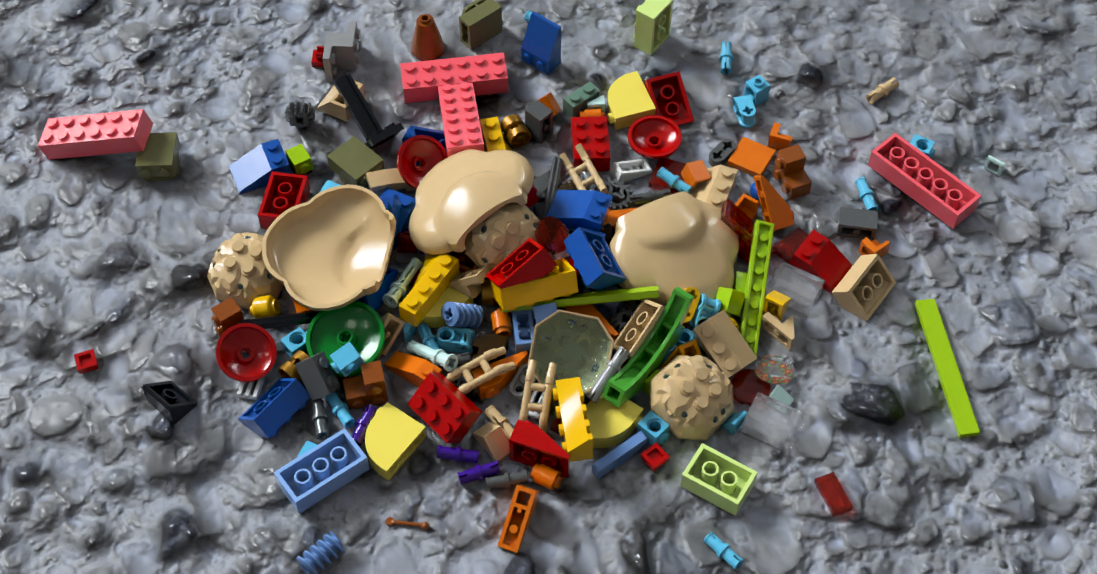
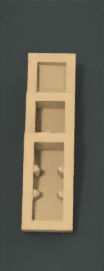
(387, 178)

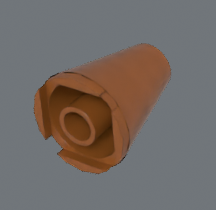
(427, 40)

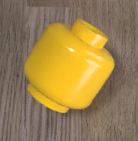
(265, 307)

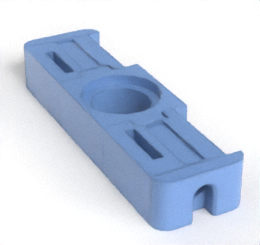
(619, 455)

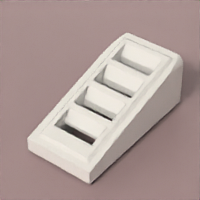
(619, 169)

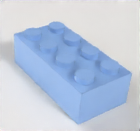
(321, 470)

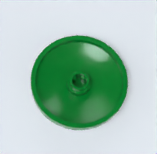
(352, 324)

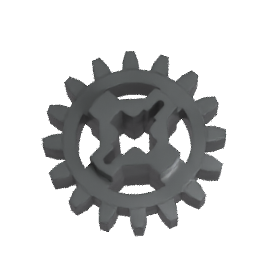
(621, 195)

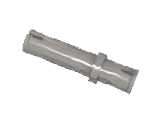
(610, 371)

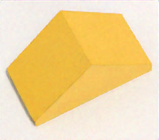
(776, 304)

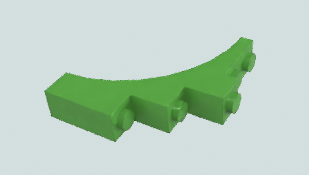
(650, 355)

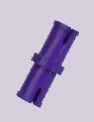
(362, 424)
(457, 454)
(479, 472)

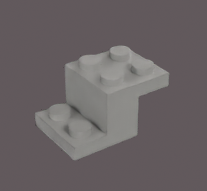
(342, 51)

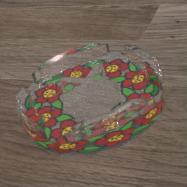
(774, 369)

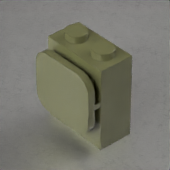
(480, 22)
(159, 157)
(353, 161)

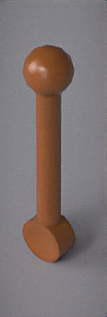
(390, 522)

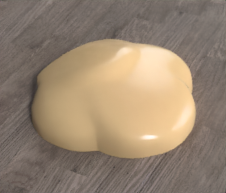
(463, 194)
(675, 245)
(331, 247)

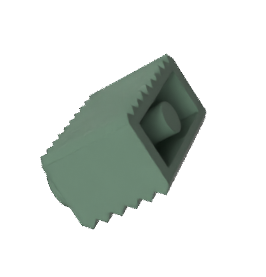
(578, 99)

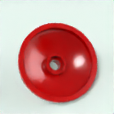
(654, 137)
(419, 149)
(246, 339)

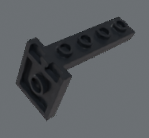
(362, 113)

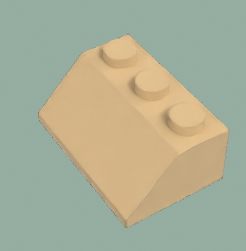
(718, 187)
(864, 286)
(639, 327)
(724, 344)

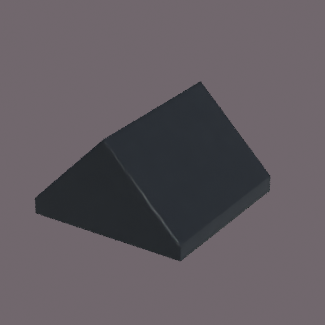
(169, 400)

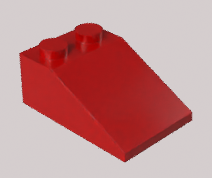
(670, 97)
(821, 258)
(524, 264)
(532, 446)

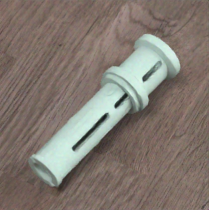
(398, 288)
(437, 357)

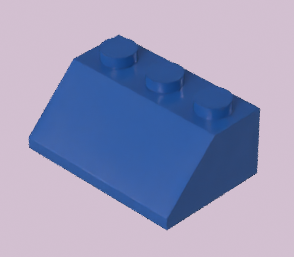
(593, 259)
(275, 407)

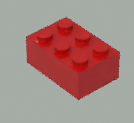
(593, 135)
(282, 193)
(444, 408)

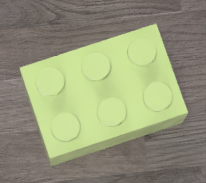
(652, 24)
(718, 479)

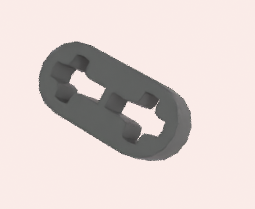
(719, 151)

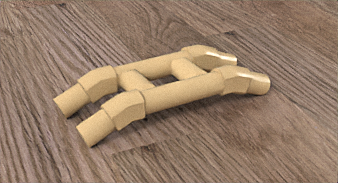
(573, 172)
(482, 361)
(546, 388)

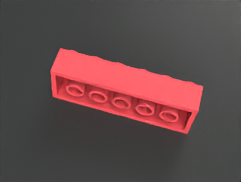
(423, 77)
(460, 118)
(95, 134)
(924, 180)

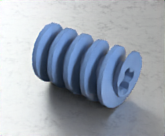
(462, 315)
(320, 554)

